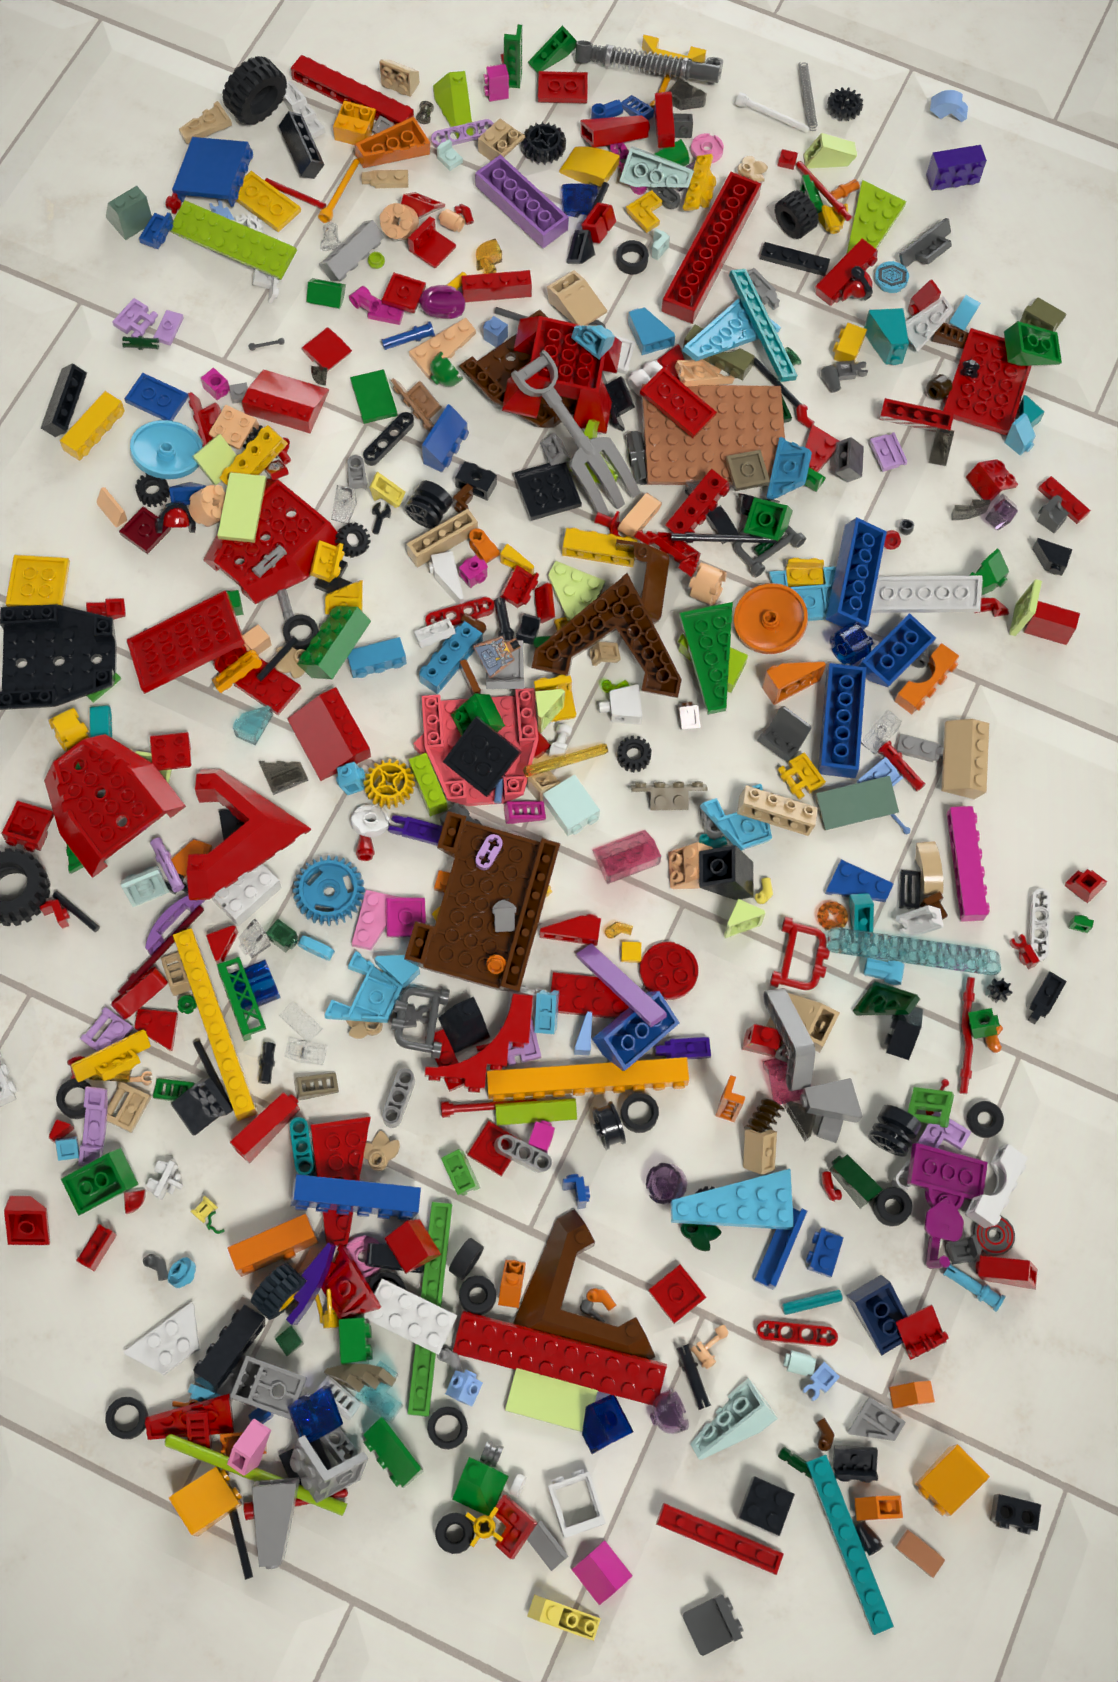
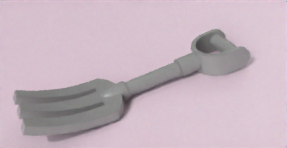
(588, 449)

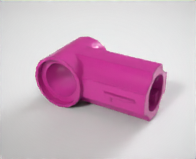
(364, 299)

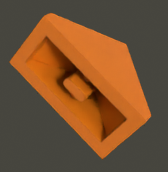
(911, 1394)

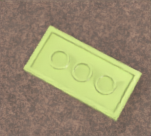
(242, 507)
(549, 1399)

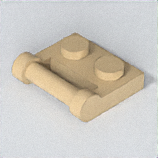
(131, 1109)

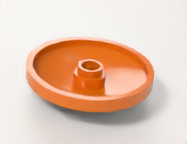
(770, 618)

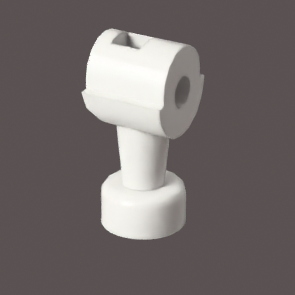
(559, 747)

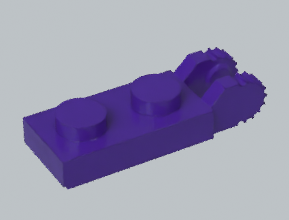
(416, 829)

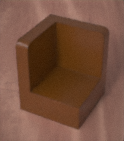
(935, 901)

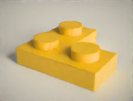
(642, 210)

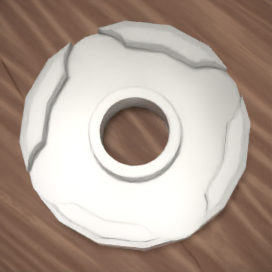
(366, 828)

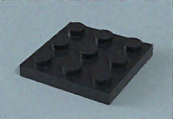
(547, 490)
(482, 756)

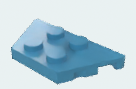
(789, 468)

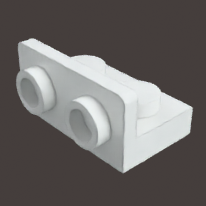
(435, 633)

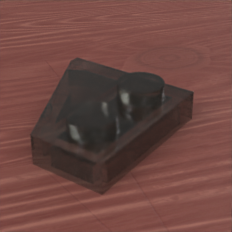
(283, 775)

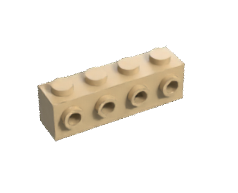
(441, 538)
(777, 810)

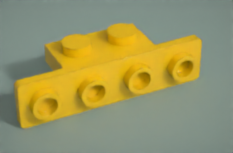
(701, 185)
(112, 1059)

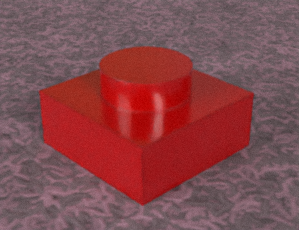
(787, 159)

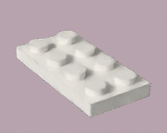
(411, 1317)

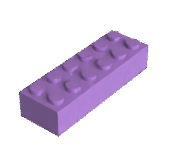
(521, 201)

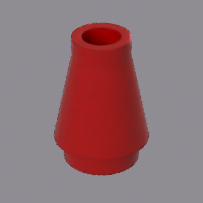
(365, 848)

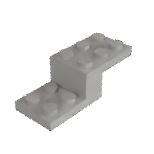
(254, 1382)

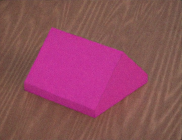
(602, 1573)

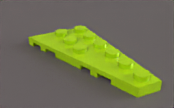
(874, 215)

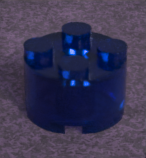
(851, 644)

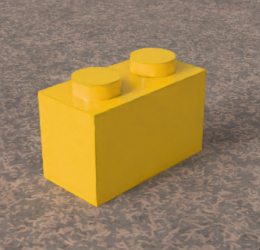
(850, 343)

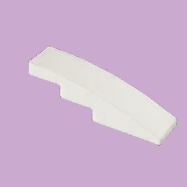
(298, 104)

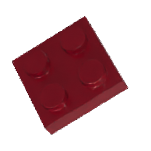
(141, 530)

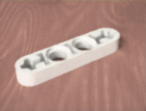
(1036, 924)

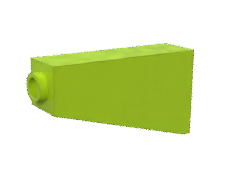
(736, 662)

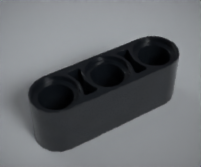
(382, 1257)

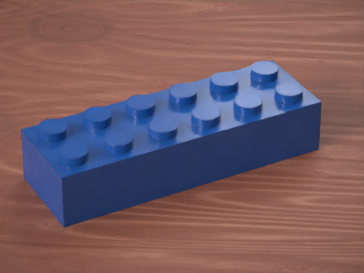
(856, 574)
(842, 720)
(356, 1197)

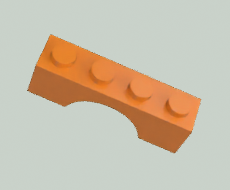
(913, 694)

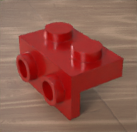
(519, 587)

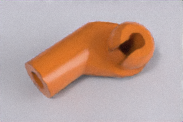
(993, 1041)

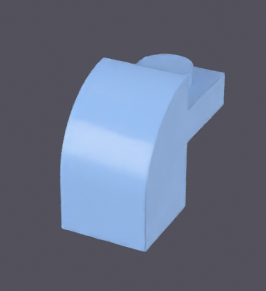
(949, 102)

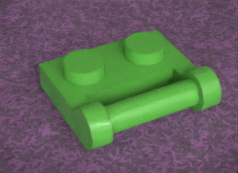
(934, 1101)

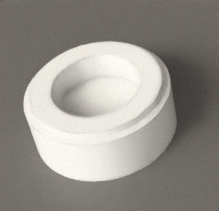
(517, 1485)

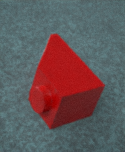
(924, 297)

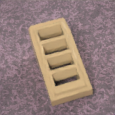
(180, 984)

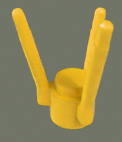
(330, 1319)

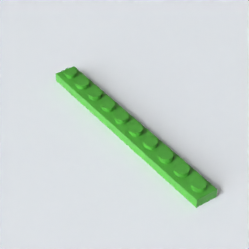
(431, 1291)

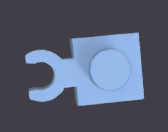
(221, 211)
(823, 1379)

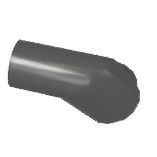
(158, 1264)

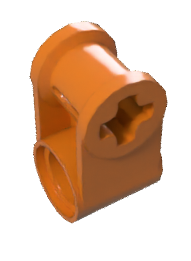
(482, 545)

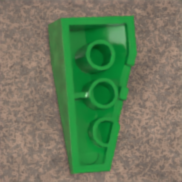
(993, 572)

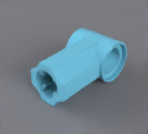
(889, 971)

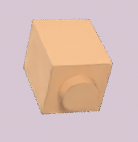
(257, 640)

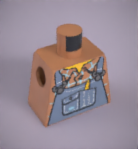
(496, 654)

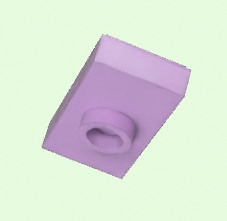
(168, 327)

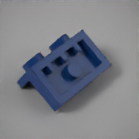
(825, 1252)

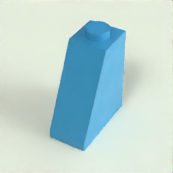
(649, 331)

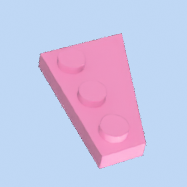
(371, 920)

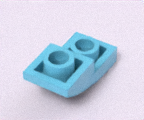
(964, 313)

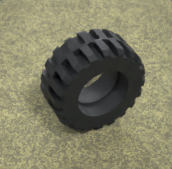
(254, 90)
(36, 890)

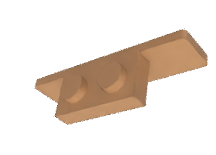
(421, 400)

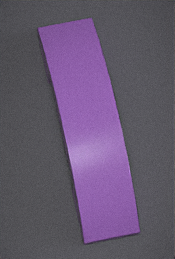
(155, 939)

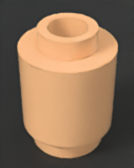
(451, 220)

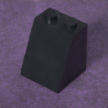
(726, 872)

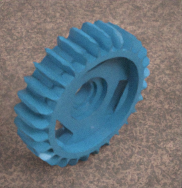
(331, 877)

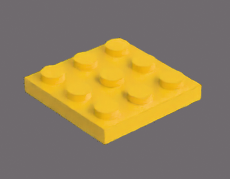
(37, 581)

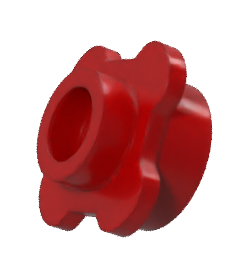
(173, 203)

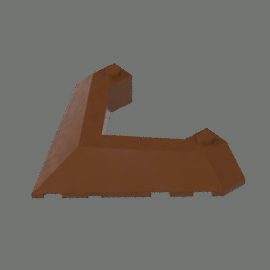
(613, 610)
(548, 1288)

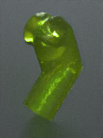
(607, 686)

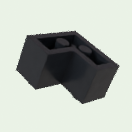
(904, 1033)

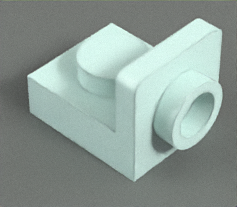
(448, 155)
(660, 244)

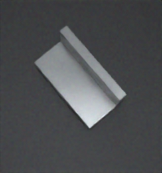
(546, 1546)

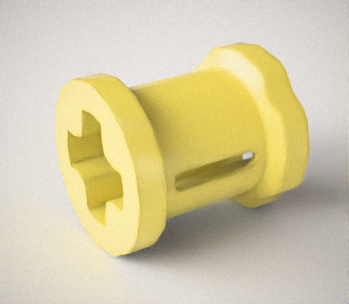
(204, 1209)

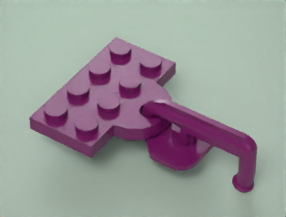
(950, 1177)

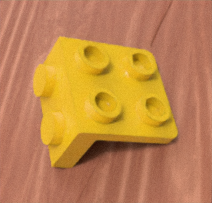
(559, 682)

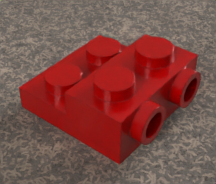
(27, 826)

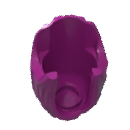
(442, 302)

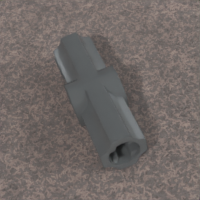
(637, 456)

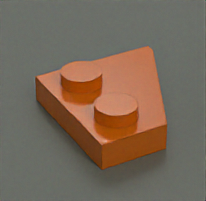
(194, 847)

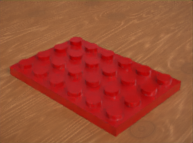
(995, 393)
(185, 642)

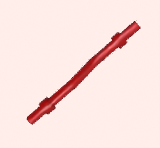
(966, 1072)

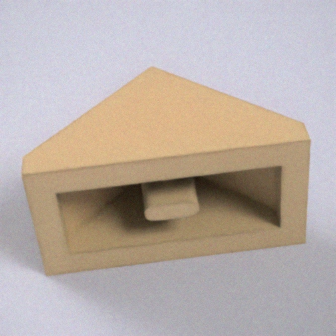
(541, 783)

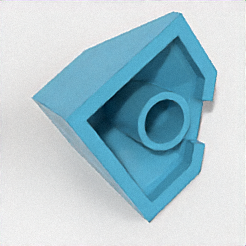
(593, 338)

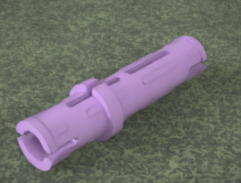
(164, 858)

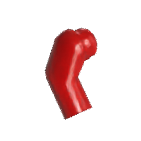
(466, 212)
(801, 416)
(829, 1188)

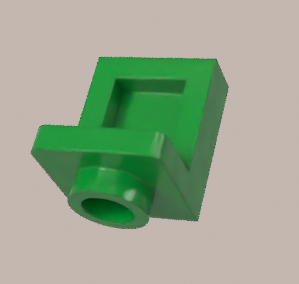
(814, 480)

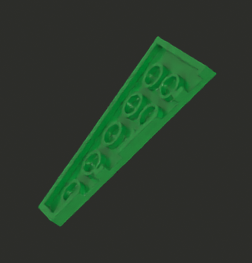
(708, 642)

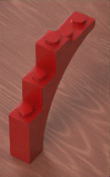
(473, 1070)

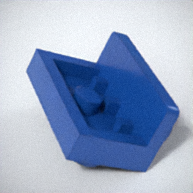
(156, 230)
(581, 1191)

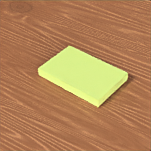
(1025, 607)

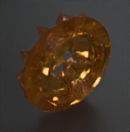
(833, 908)

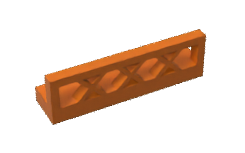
(730, 1102)

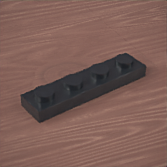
(794, 259)

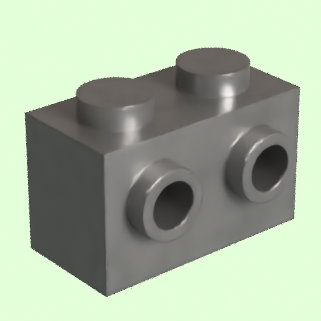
(849, 459)

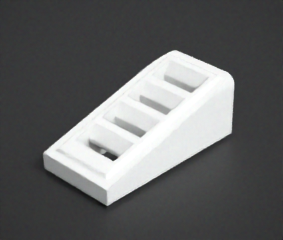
(342, 1394)

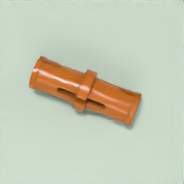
(843, 190)

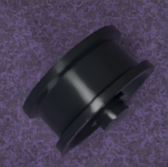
(608, 1125)

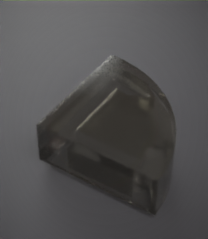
(319, 374)

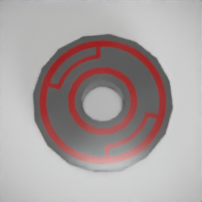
(1005, 1240)

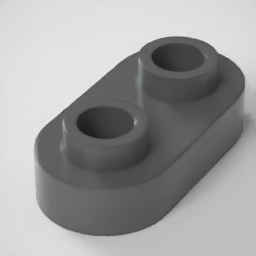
(668, 195)

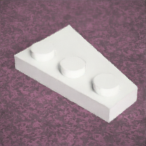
(926, 322)

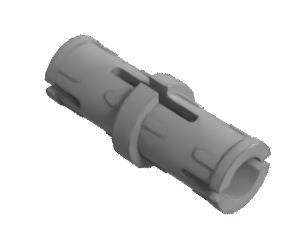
(279, 552)

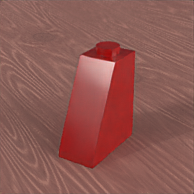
(664, 120)
(1007, 1271)

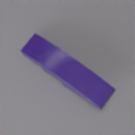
(315, 1276)

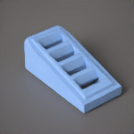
(583, 1043)

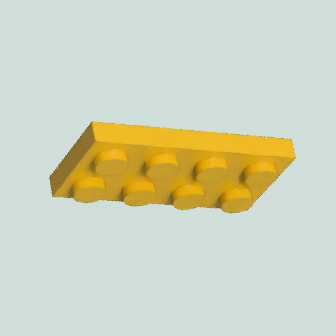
(267, 202)

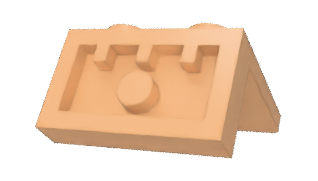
(233, 426)

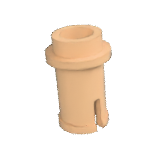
(704, 1356)

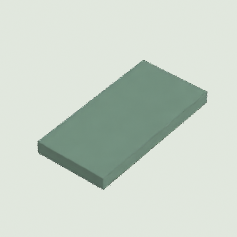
(857, 803)

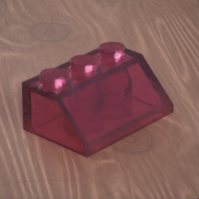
(627, 856)

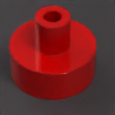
(892, 540)

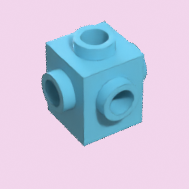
(350, 778)

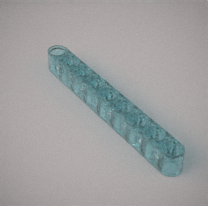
(913, 951)

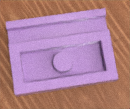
(888, 451)

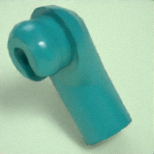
(717, 843)

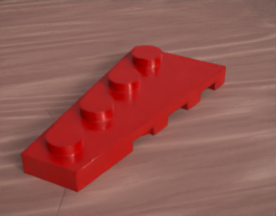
(174, 1421)

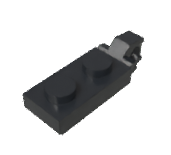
(1046, 996)

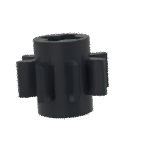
(994, 991)

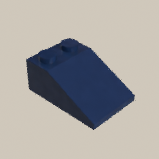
(878, 1310)

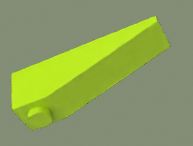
(453, 99)

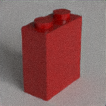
(1052, 623)

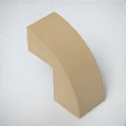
(931, 868)

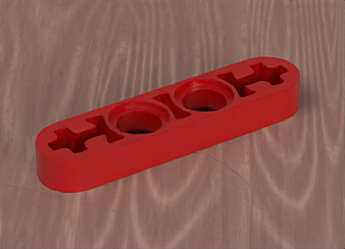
(459, 609)
(796, 1337)

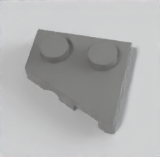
(876, 1422)

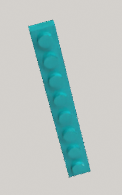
(763, 325)
(849, 1545)

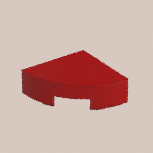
(134, 1200)

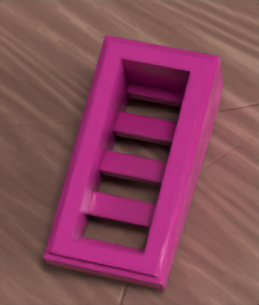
(517, 818)

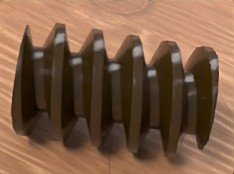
(765, 1115)

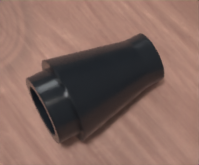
(869, 1539)

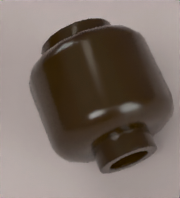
(939, 387)

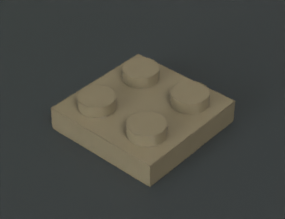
(747, 470)

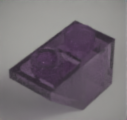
(1002, 512)

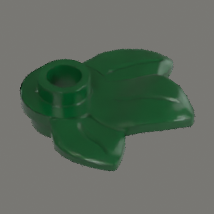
(701, 1235)

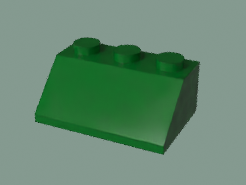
(392, 1453)

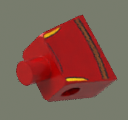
(762, 1040)

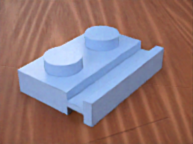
(882, 769)

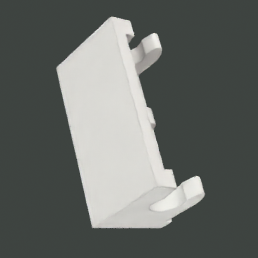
(920, 921)

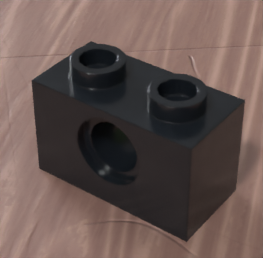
(481, 488)

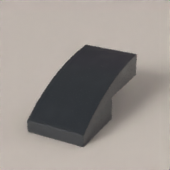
(721, 522)

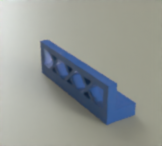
(779, 1251)

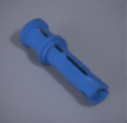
(416, 333)

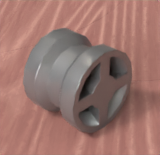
(491, 1453)

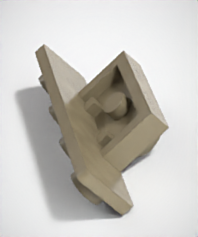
(669, 796)

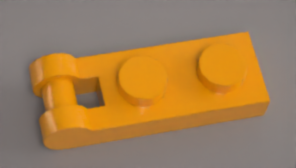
(237, 670)

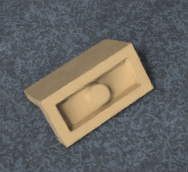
(760, 1151)

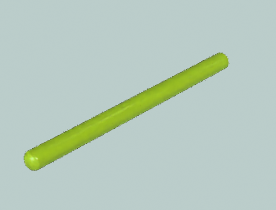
(220, 1460)

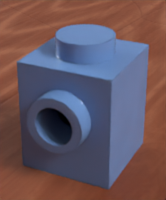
(495, 331)

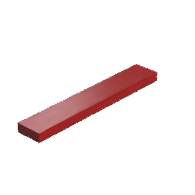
(719, 1539)

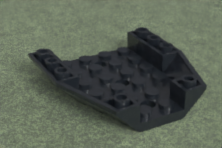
(41, 638)

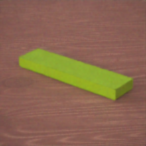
(536, 1111)

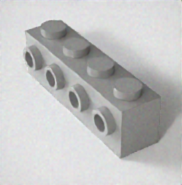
(352, 250)

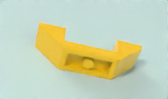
(652, 44)

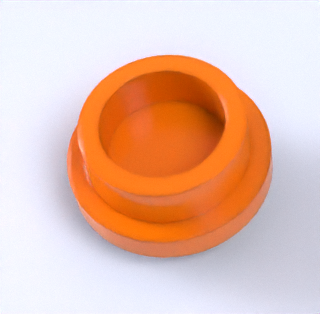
(496, 964)

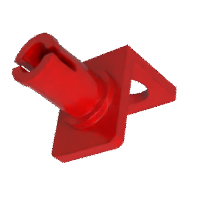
(611, 523)

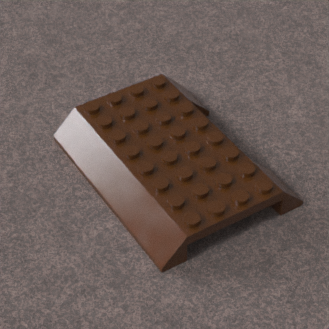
(465, 922)

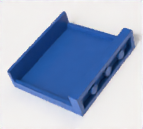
(213, 169)

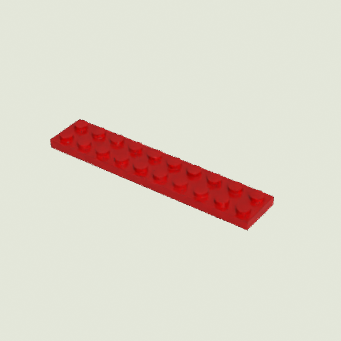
(559, 1358)

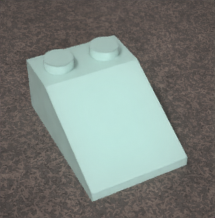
(144, 886)

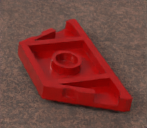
(348, 1287)

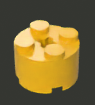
(68, 729)

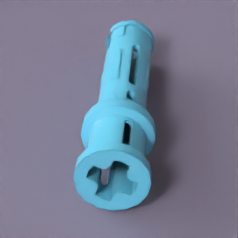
(982, 1292)

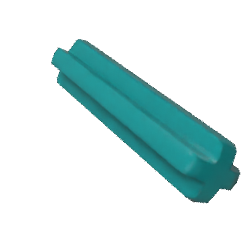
(812, 1302)

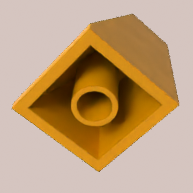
(951, 1480)
(206, 1501)

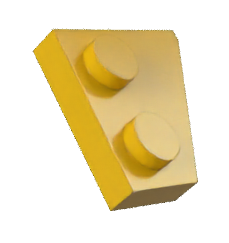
(347, 596)

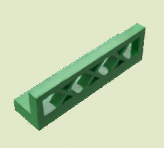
(513, 56)
(235, 1003)

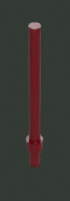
(162, 949)

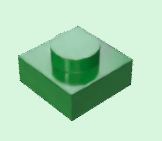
(1081, 923)

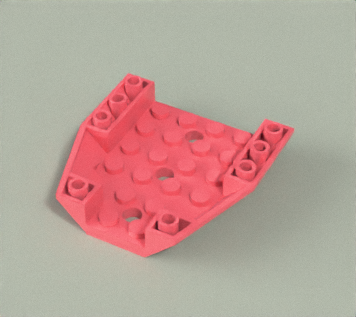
(442, 734)

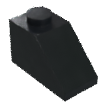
(1052, 556)

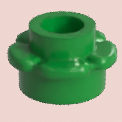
(187, 1009)

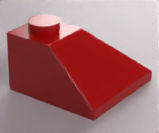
(421, 204)
(26, 1221)

